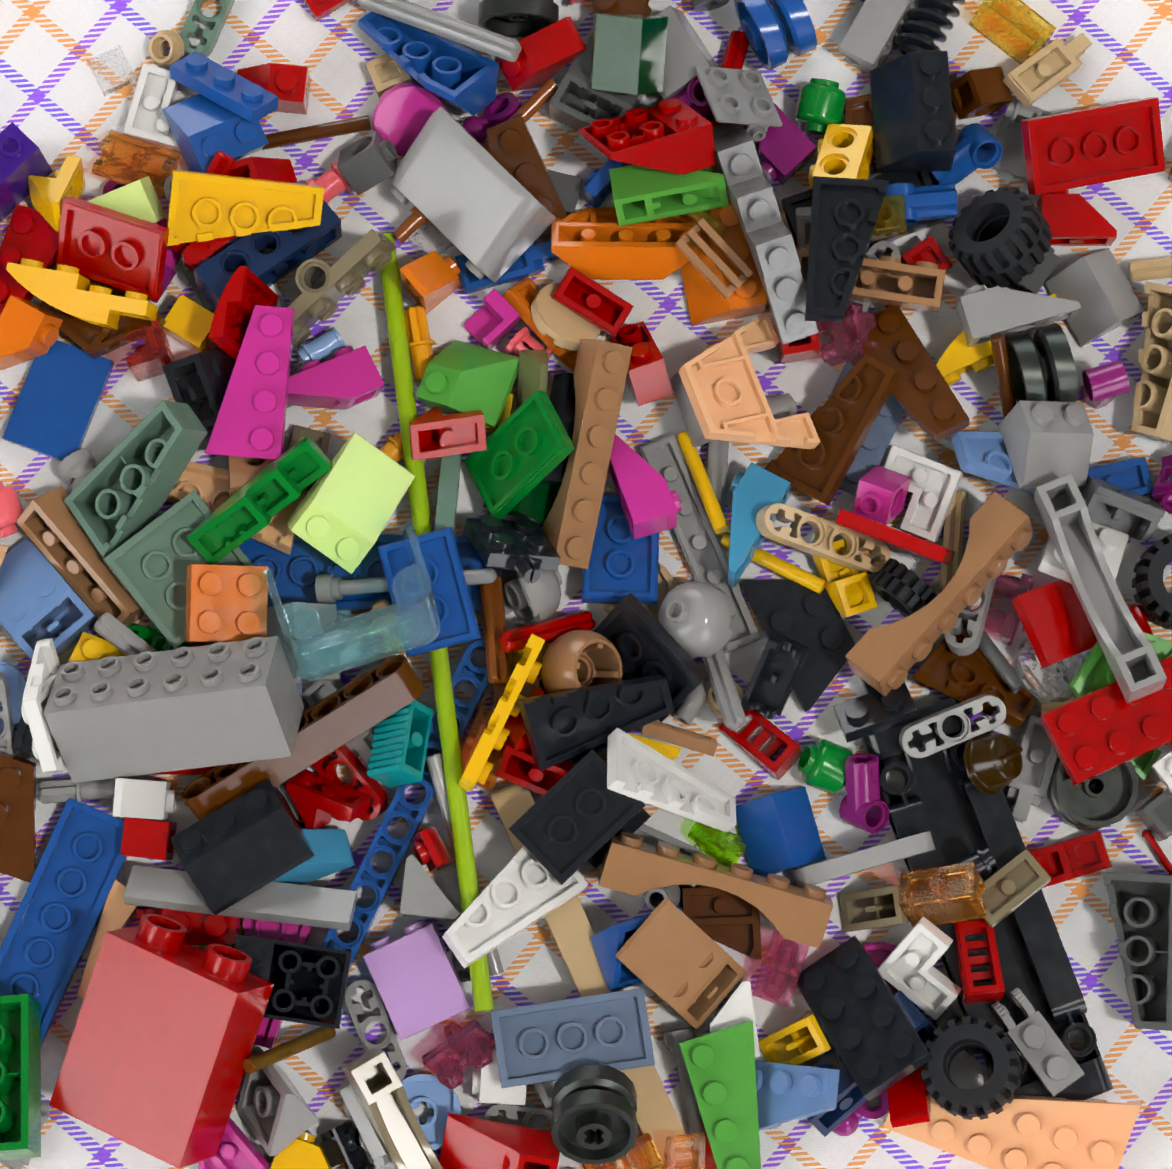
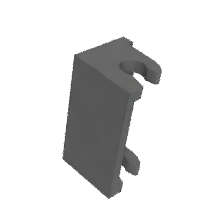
(1121, 509)

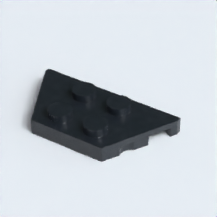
(807, 619)

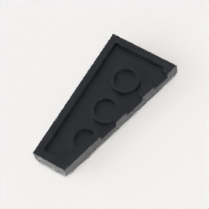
(840, 233)
(583, 718)

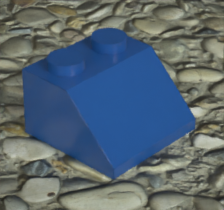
(206, 127)

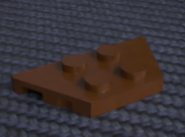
(97, 339)

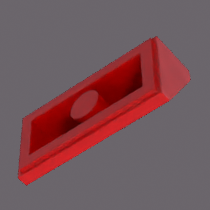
(592, 301)

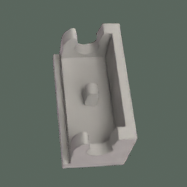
(873, 33)

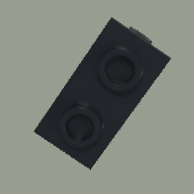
(343, 1146)

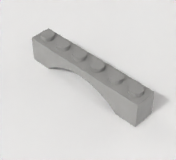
(1113, 624)

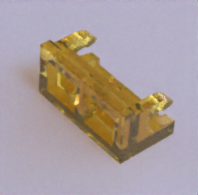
(1012, 27)

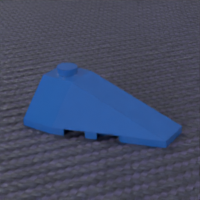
(436, 62)

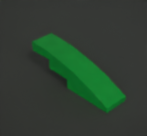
(259, 500)

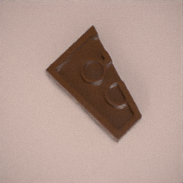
(17, 816)

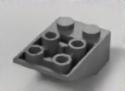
(579, 105)

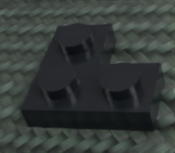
(875, 712)

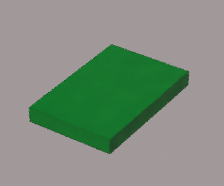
(519, 454)

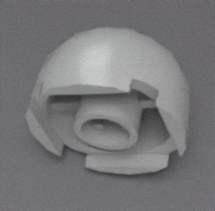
(530, 601)
(697, 617)

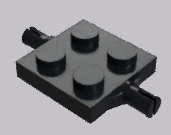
(512, 545)

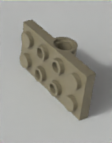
(342, 278)

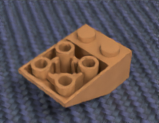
(680, 963)

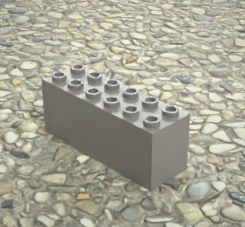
(175, 709)

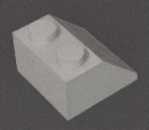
(1047, 442)

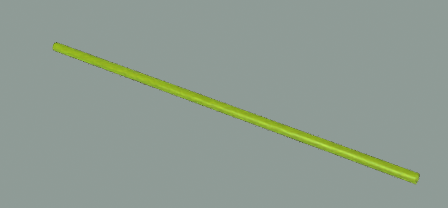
(438, 658)

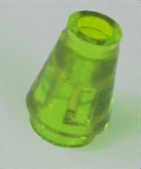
(721, 845)

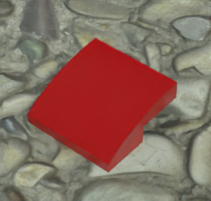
(236, 309)

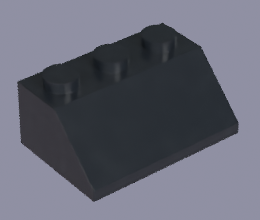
(913, 113)
(242, 846)

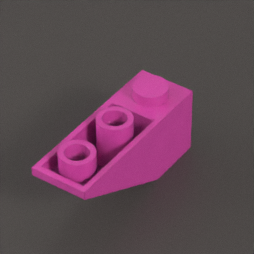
(336, 383)

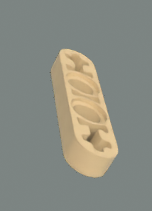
(823, 541)

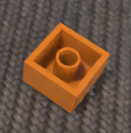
(225, 603)

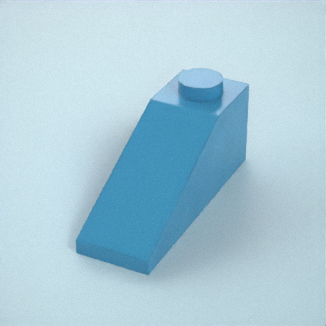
(750, 494)

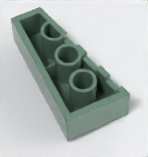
(136, 476)

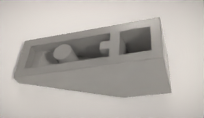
(1008, 312)

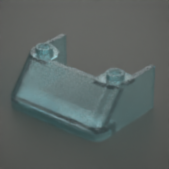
(365, 638)

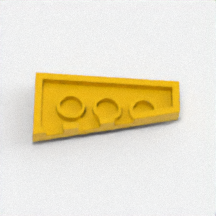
(227, 206)

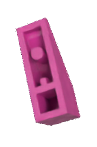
(642, 492)

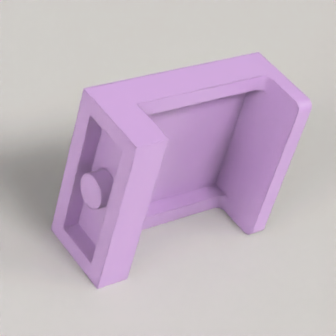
(417, 979)

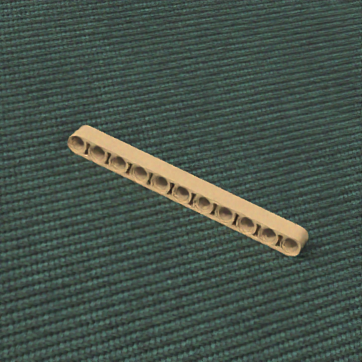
(572, 935)

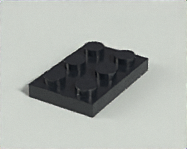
(650, 649)
(575, 818)

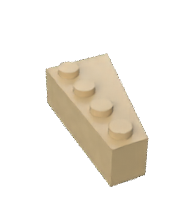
(1154, 392)

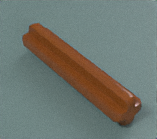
(494, 626)

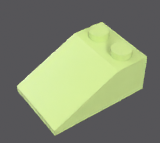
(351, 503)

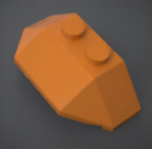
(605, 251)

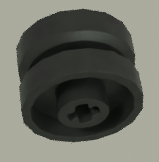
(517, 17)
(1042, 365)
(1085, 810)
(594, 1114)

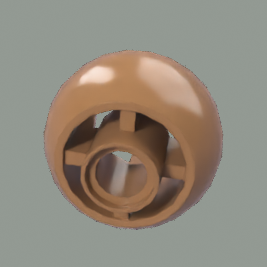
(579, 661)

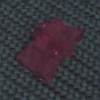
(847, 336)
(1005, 623)
(780, 970)
(461, 1049)

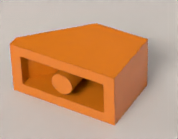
(430, 279)
(25, 331)

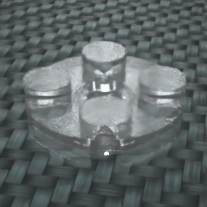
(1044, 683)

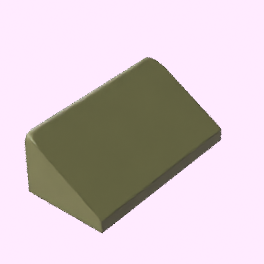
(531, 373)

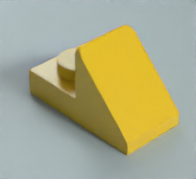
(49, 192)

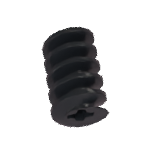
(925, 25)

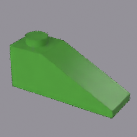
(654, 194)

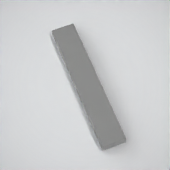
(697, 537)
(272, 903)

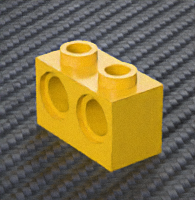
(844, 153)

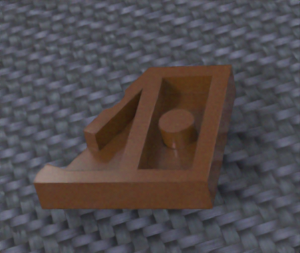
(724, 918)

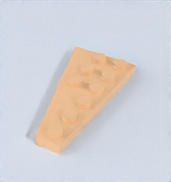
(1033, 1133)

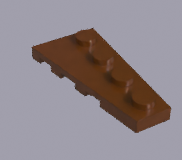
(920, 385)
(841, 428)

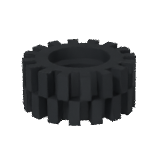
(902, 588)

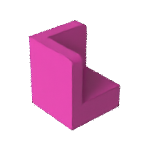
(492, 320)

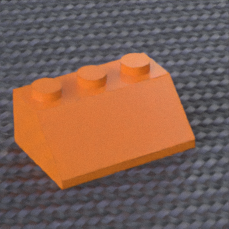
(702, 299)

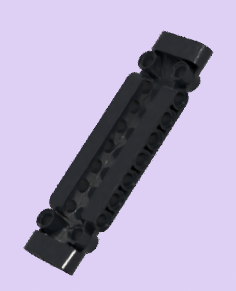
(1030, 951)

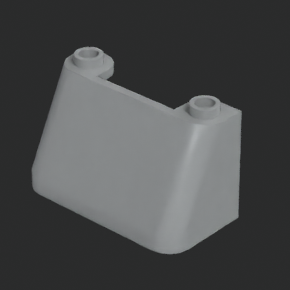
(469, 196)

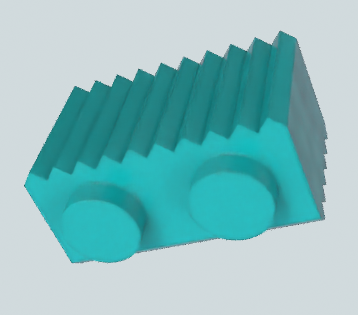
(401, 746)

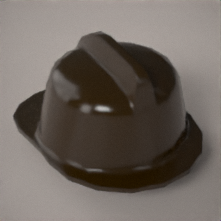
(992, 761)

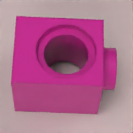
(881, 495)

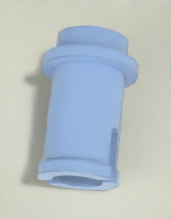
(321, 347)

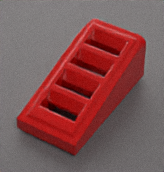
(783, 762)
(980, 993)

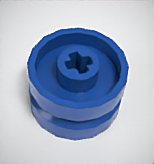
(776, 28)

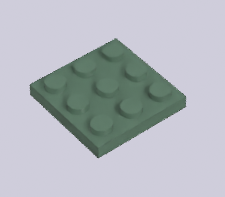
(156, 562)

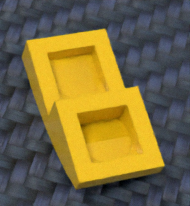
(846, 587)

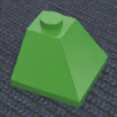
(469, 380)

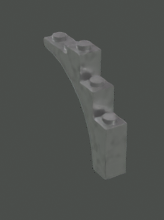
(764, 230)

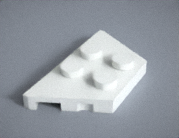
(34, 700)

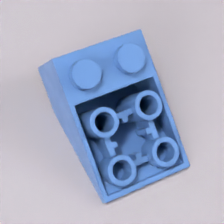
(39, 601)

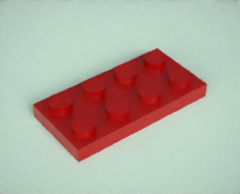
(1093, 145)
(1106, 731)

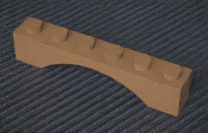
(599, 391)
(892, 649)
(640, 867)

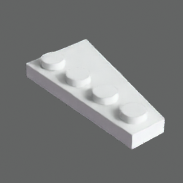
(659, 781)
(508, 906)

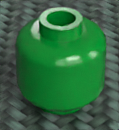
(820, 105)
(824, 765)

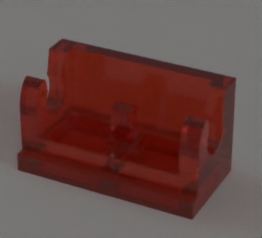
(150, 357)

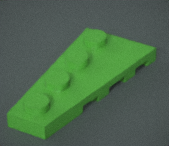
(726, 1093)

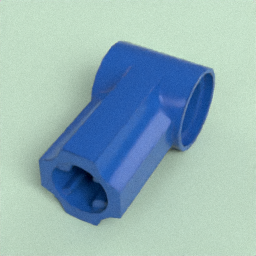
(974, 150)
(926, 201)

